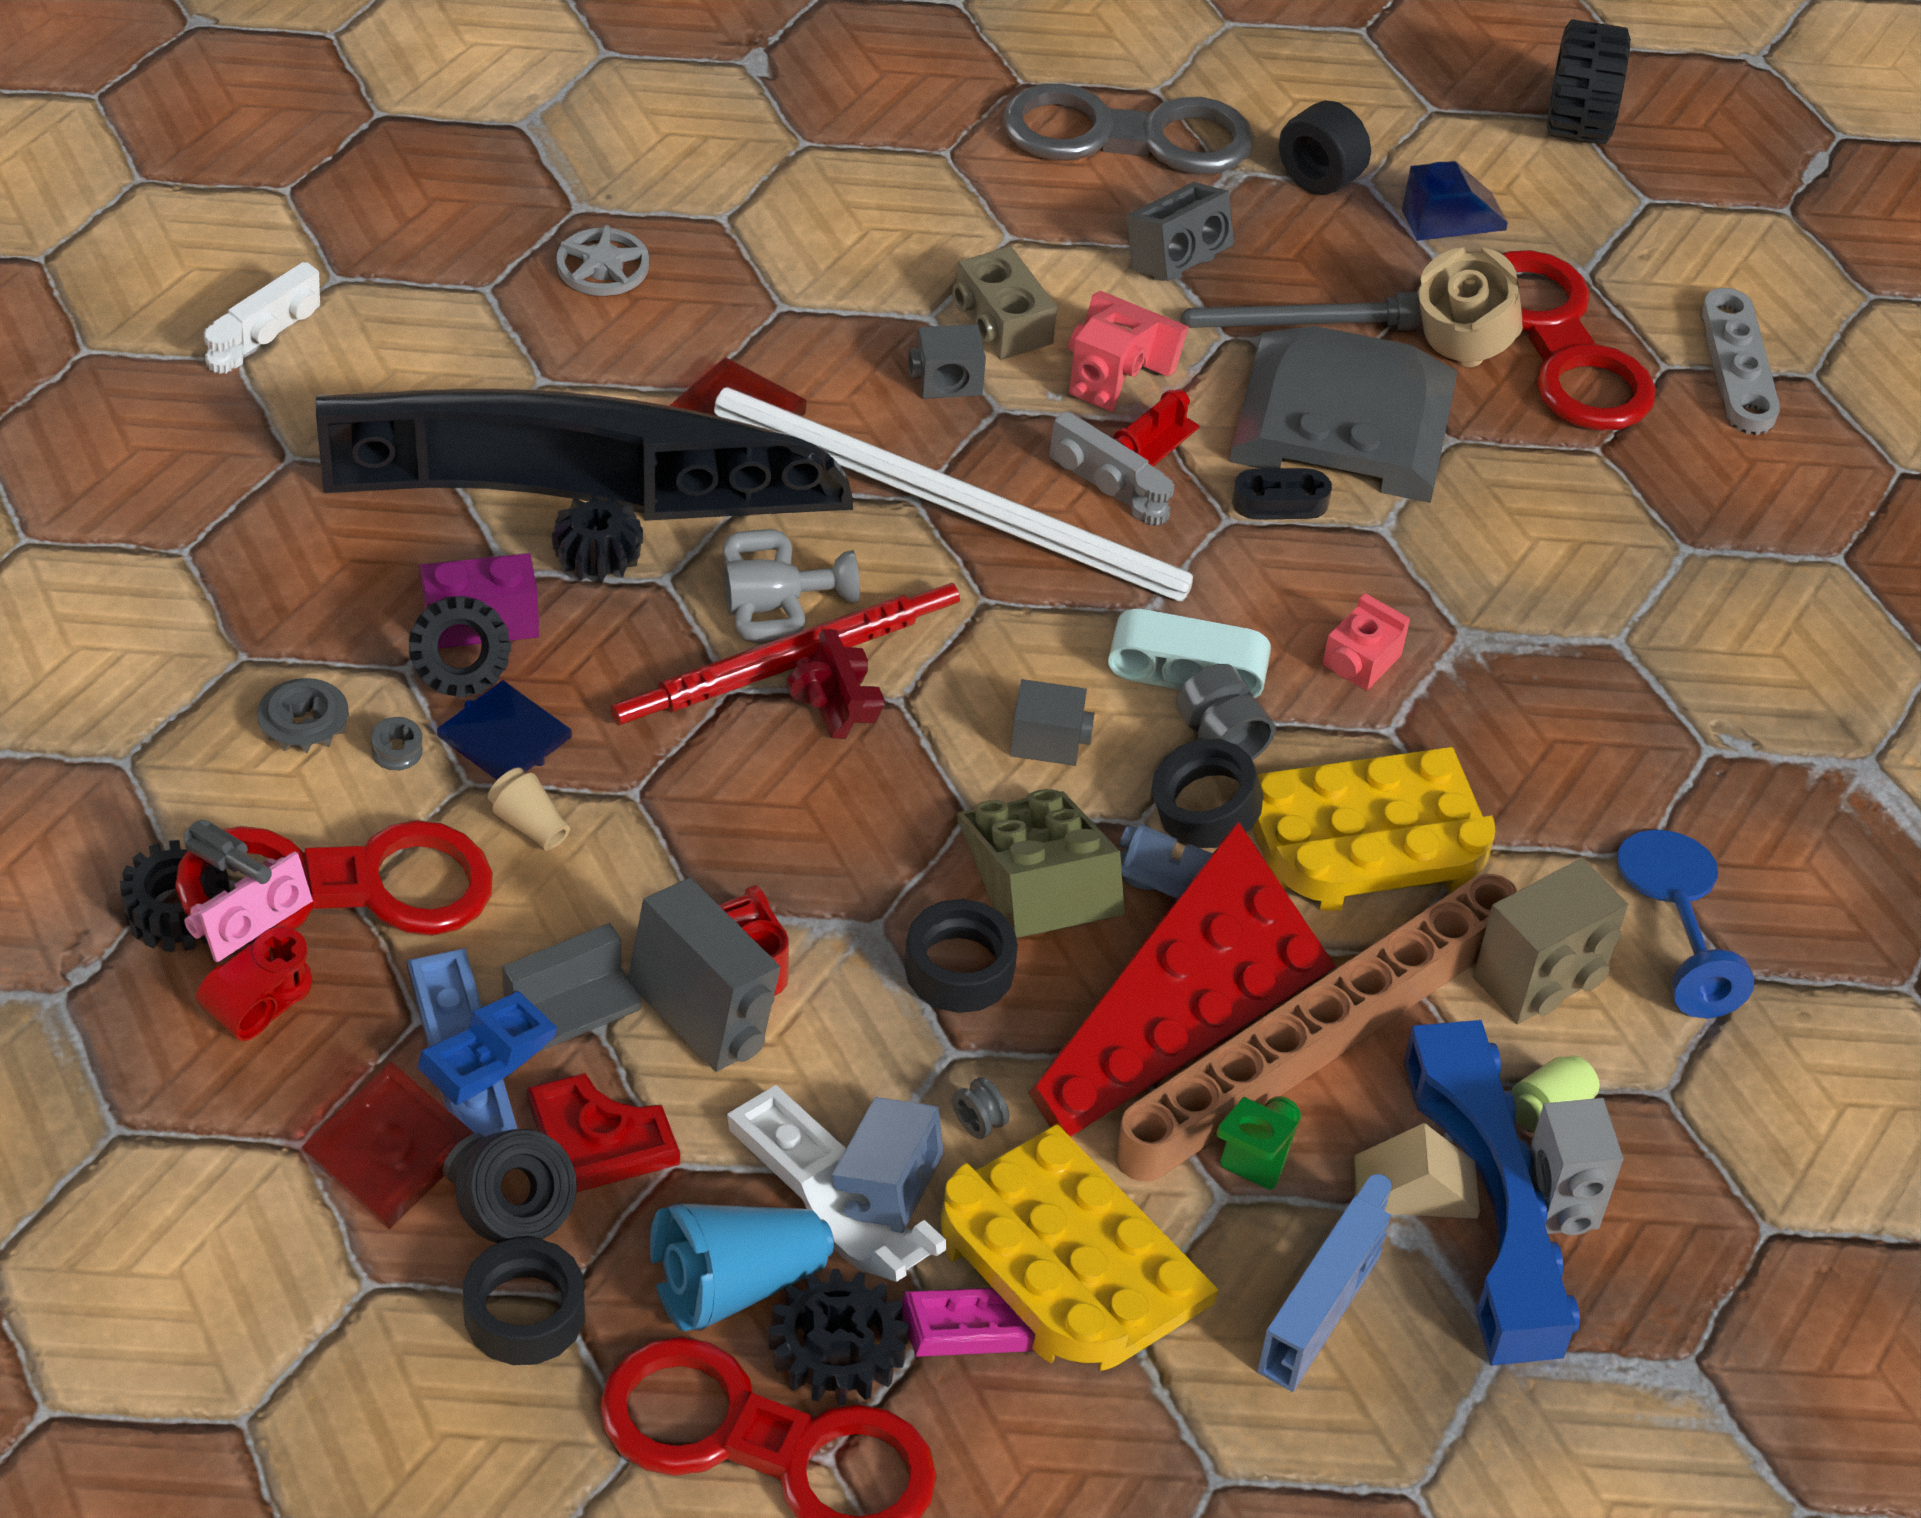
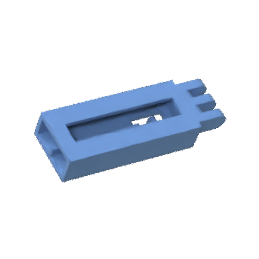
(1327, 1286)

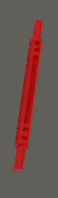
(781, 654)

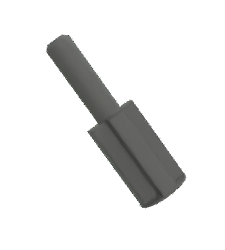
(223, 851)

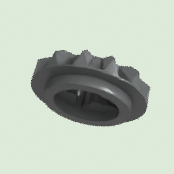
(293, 700)

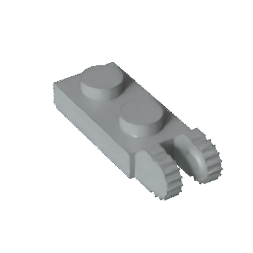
(1111, 468)

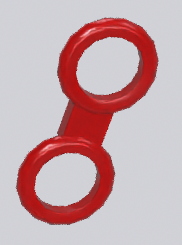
(1568, 345)
(351, 878)
(759, 1431)

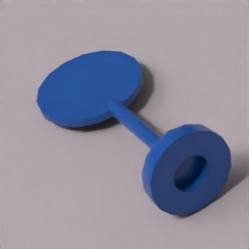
(1682, 871)

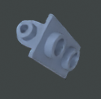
(1149, 861)

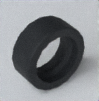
(1197, 761)
(968, 921)
(523, 1260)

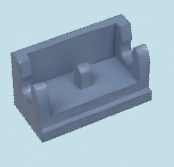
(890, 1161)

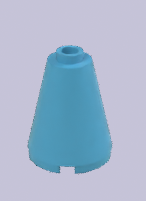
(732, 1257)

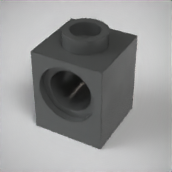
(948, 361)

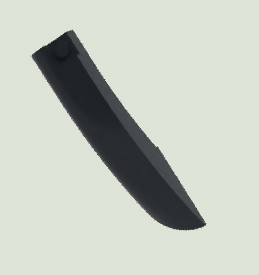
(572, 446)

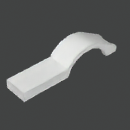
(805, 1160)

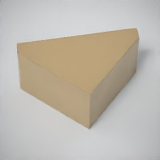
(1425, 1175)

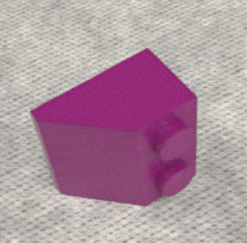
(499, 581)

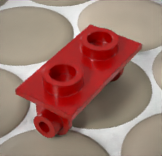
(1159, 428)

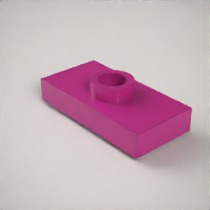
(963, 1323)

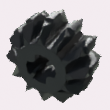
(597, 538)

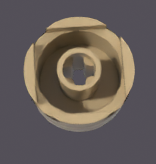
(1470, 305)

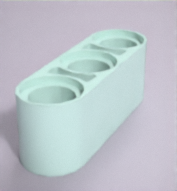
(1172, 648)

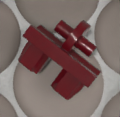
(832, 684)

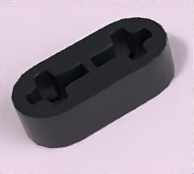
(1281, 493)

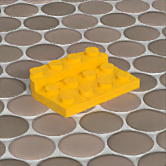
(1372, 826)
(1070, 1252)

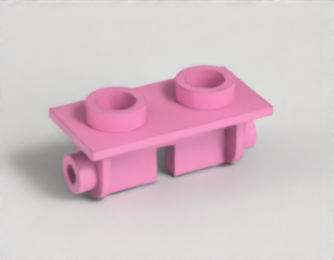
(251, 908)

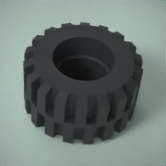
(1588, 81)

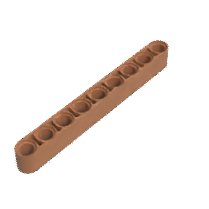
(1308, 1030)

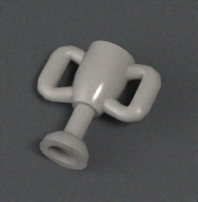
(775, 583)

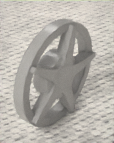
(602, 261)

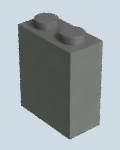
(703, 974)

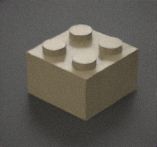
(1550, 941)

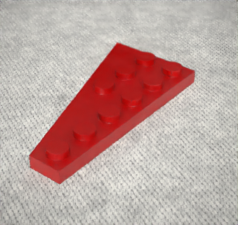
(1199, 976)

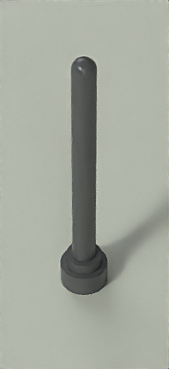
(1396, 311)

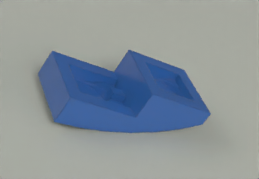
(493, 1047)

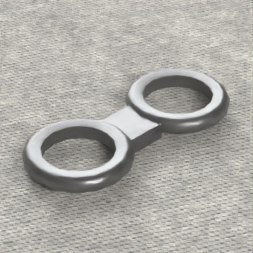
(1128, 130)

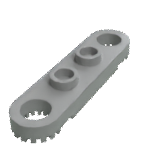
(1740, 360)

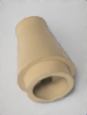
(527, 807)

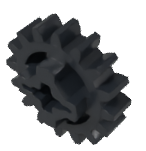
(838, 1336)

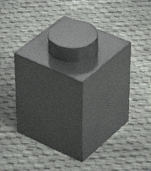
(1050, 722)

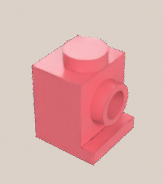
(1366, 642)

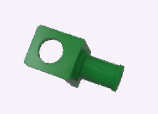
(1259, 1139)

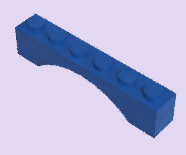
(1459, 1088)

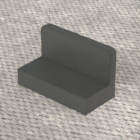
(575, 983)

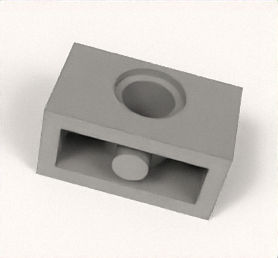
(1575, 1163)

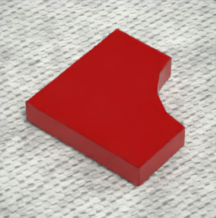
(602, 1136)

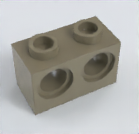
(1005, 302)

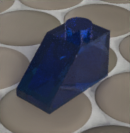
(1449, 202)

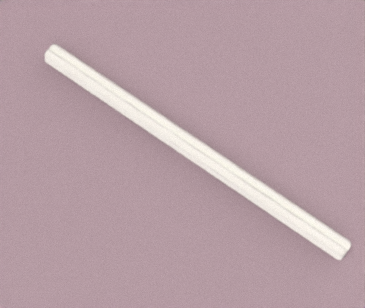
(963, 497)

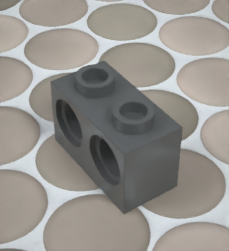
(1180, 231)

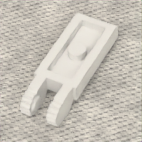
(261, 317)

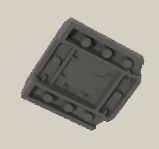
(1347, 407)

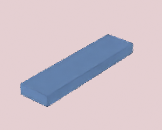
(445, 1004)

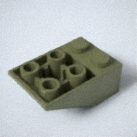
(1044, 862)

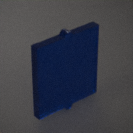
(504, 731)

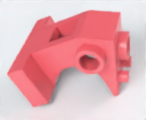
(1109, 352)

